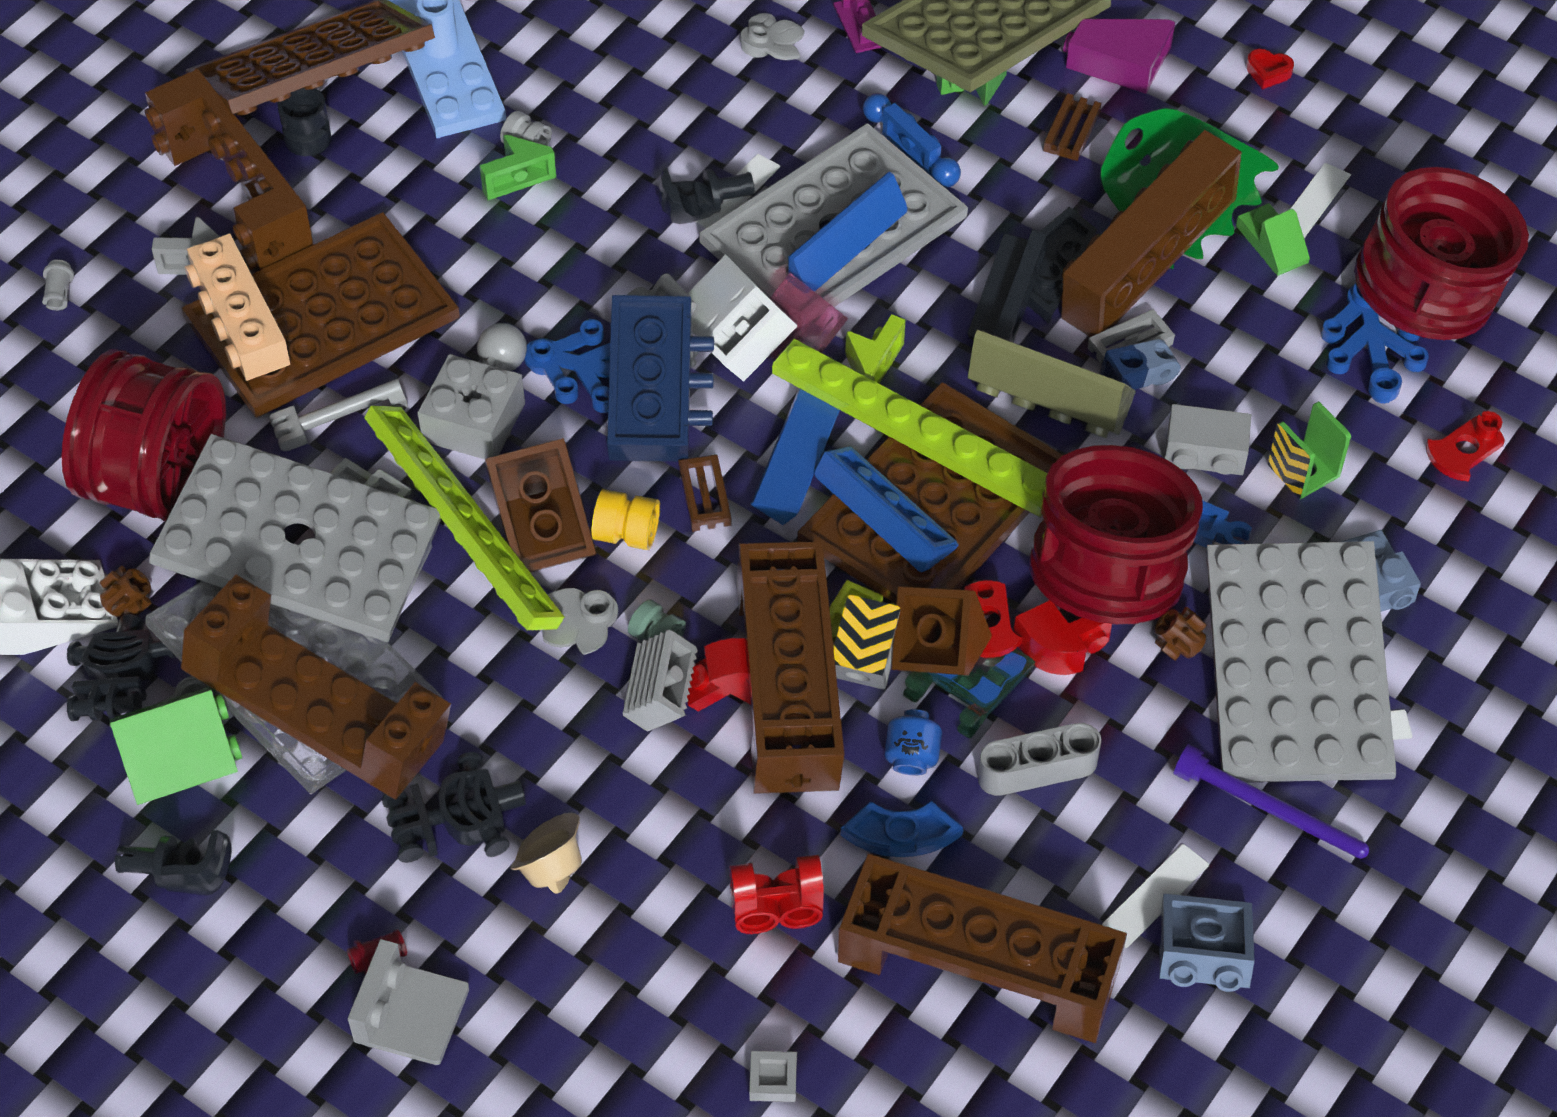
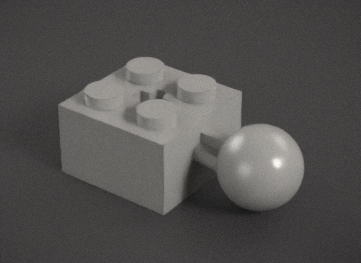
(476, 402)

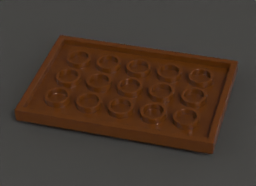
(314, 54)
(336, 310)
(958, 505)

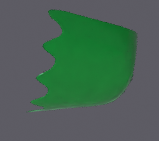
(1163, 139)

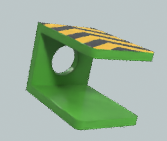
(1323, 448)

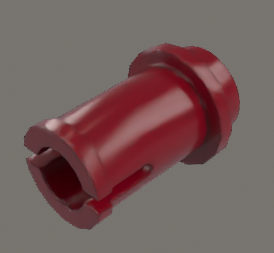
(362, 953)

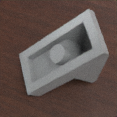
(172, 254)

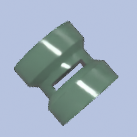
(651, 620)

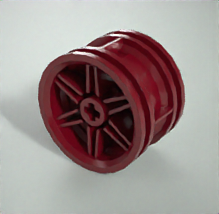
(1440, 253)
(138, 431)
(1115, 534)

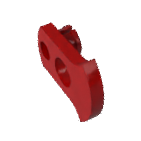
(1481, 431)
(1003, 638)

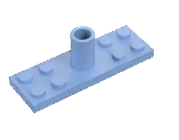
(451, 71)

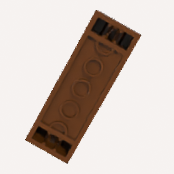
(193, 120)
(790, 667)
(308, 696)
(983, 939)

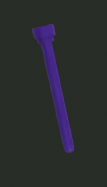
(1197, 767)

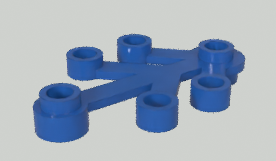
(547, 357)
(1384, 382)

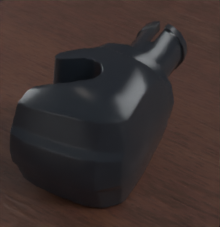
(696, 201)
(176, 867)

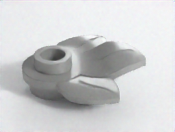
(771, 37)
(580, 625)

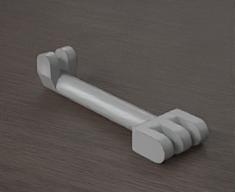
(290, 428)

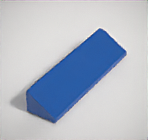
(848, 233)
(795, 457)
(884, 508)

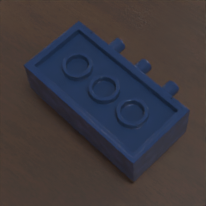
(653, 378)

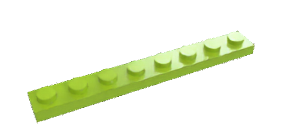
(912, 425)
(464, 519)

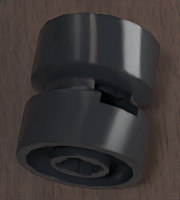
(305, 122)

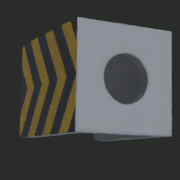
(866, 641)

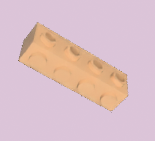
(237, 307)

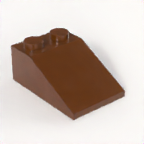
(540, 505)

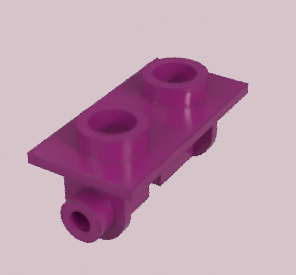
(852, 16)

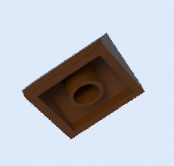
(939, 631)

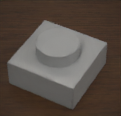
(773, 1076)

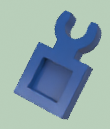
(1216, 528)

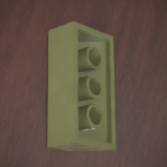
(1049, 383)

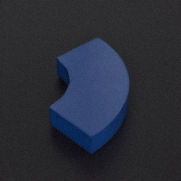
(901, 832)

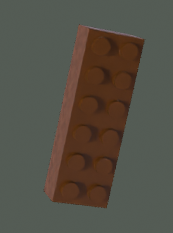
(1150, 234)

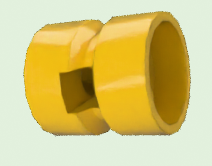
(631, 520)

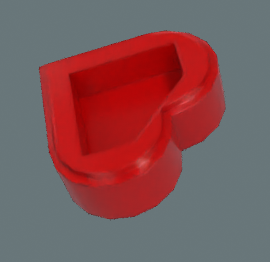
(1269, 68)

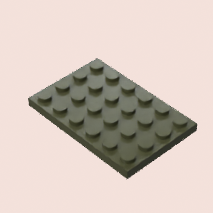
(975, 38)

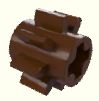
(125, 592)
(1180, 633)

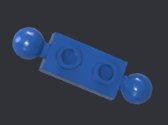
(911, 139)

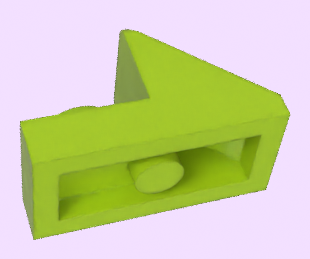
(876, 356)

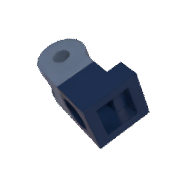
(1141, 364)

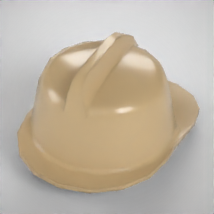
(550, 853)

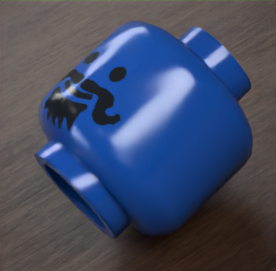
(913, 743)

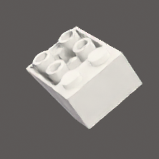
(739, 316)
(49, 603)

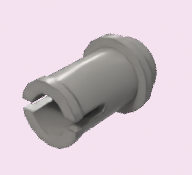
(57, 276)

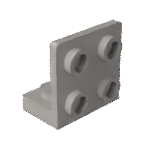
(406, 1008)

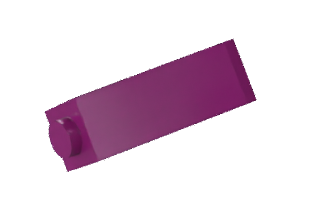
(1120, 50)

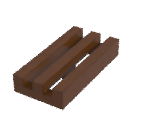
(1079, 107)
(709, 517)

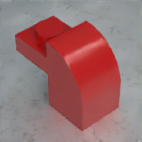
(1057, 644)
(720, 674)

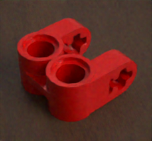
(789, 899)

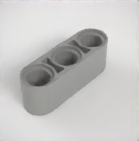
(1053, 745)

